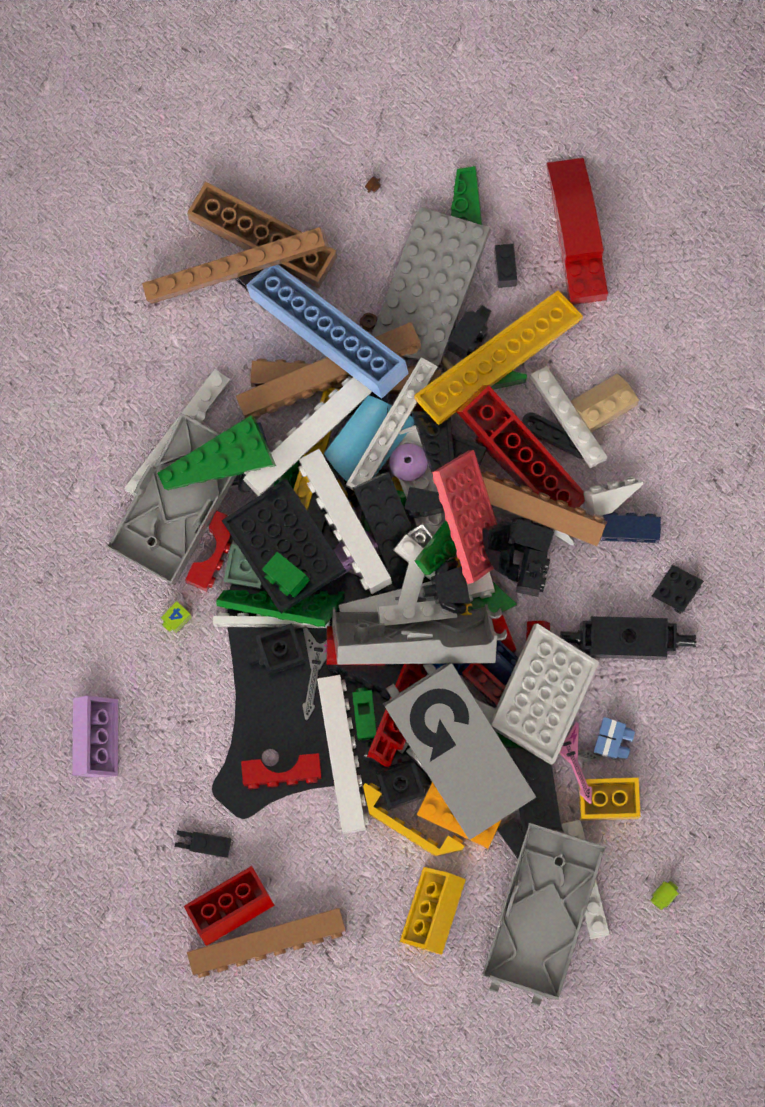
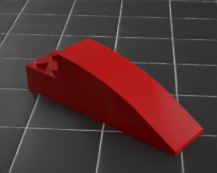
(578, 231)
(517, 448)

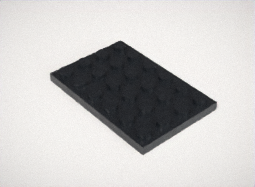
(283, 525)

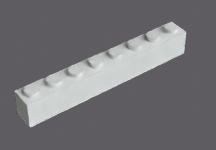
(309, 433)
(345, 522)
(481, 588)
(341, 754)

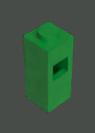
(364, 714)

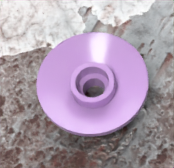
(412, 470)

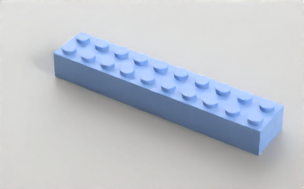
(328, 330)

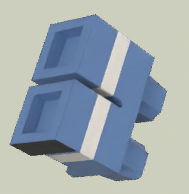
(610, 739)

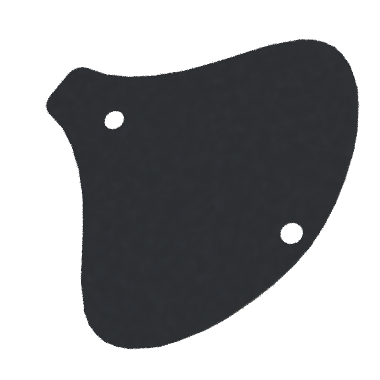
(272, 714)

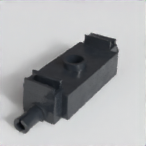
(607, 638)

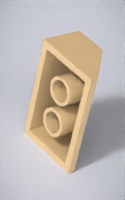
(605, 402)

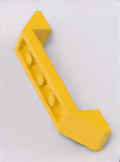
(449, 846)

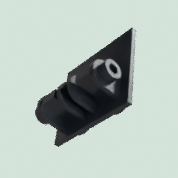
(677, 588)

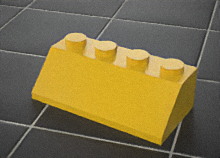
(432, 910)

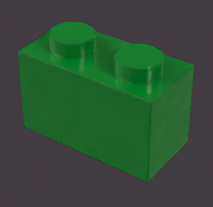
(285, 575)

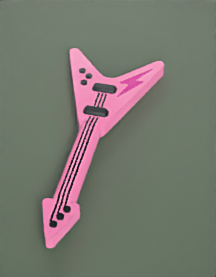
(570, 752)

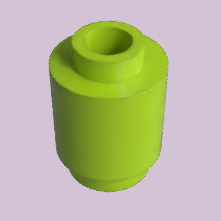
(664, 895)

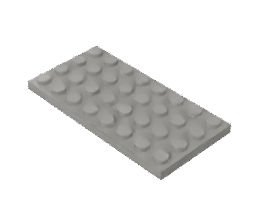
(433, 280)

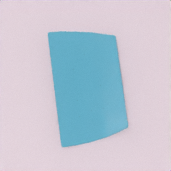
(357, 435)

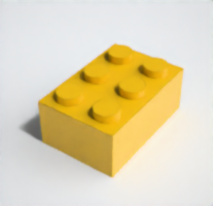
(611, 800)

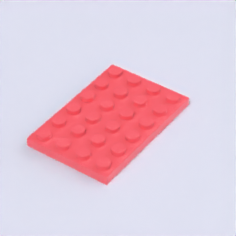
(466, 511)

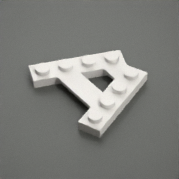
(408, 608)

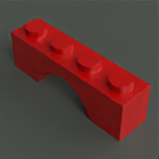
(202, 573)
(306, 768)

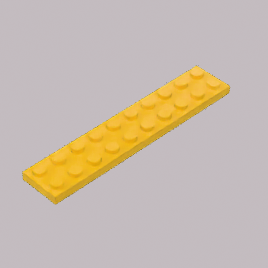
(498, 356)

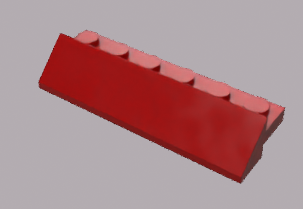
(388, 736)

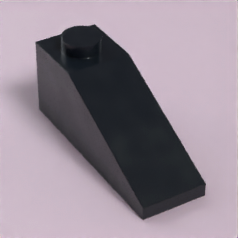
(422, 503)

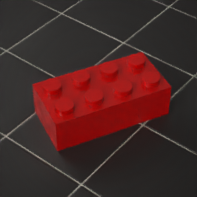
(228, 905)

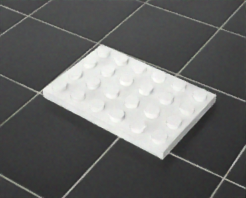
(543, 694)

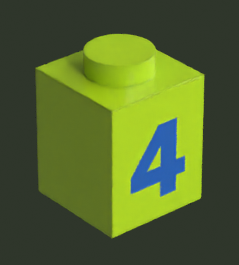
(175, 617)

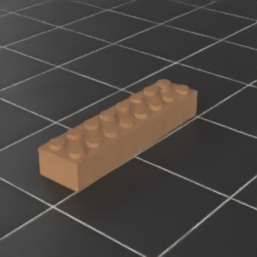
(252, 228)

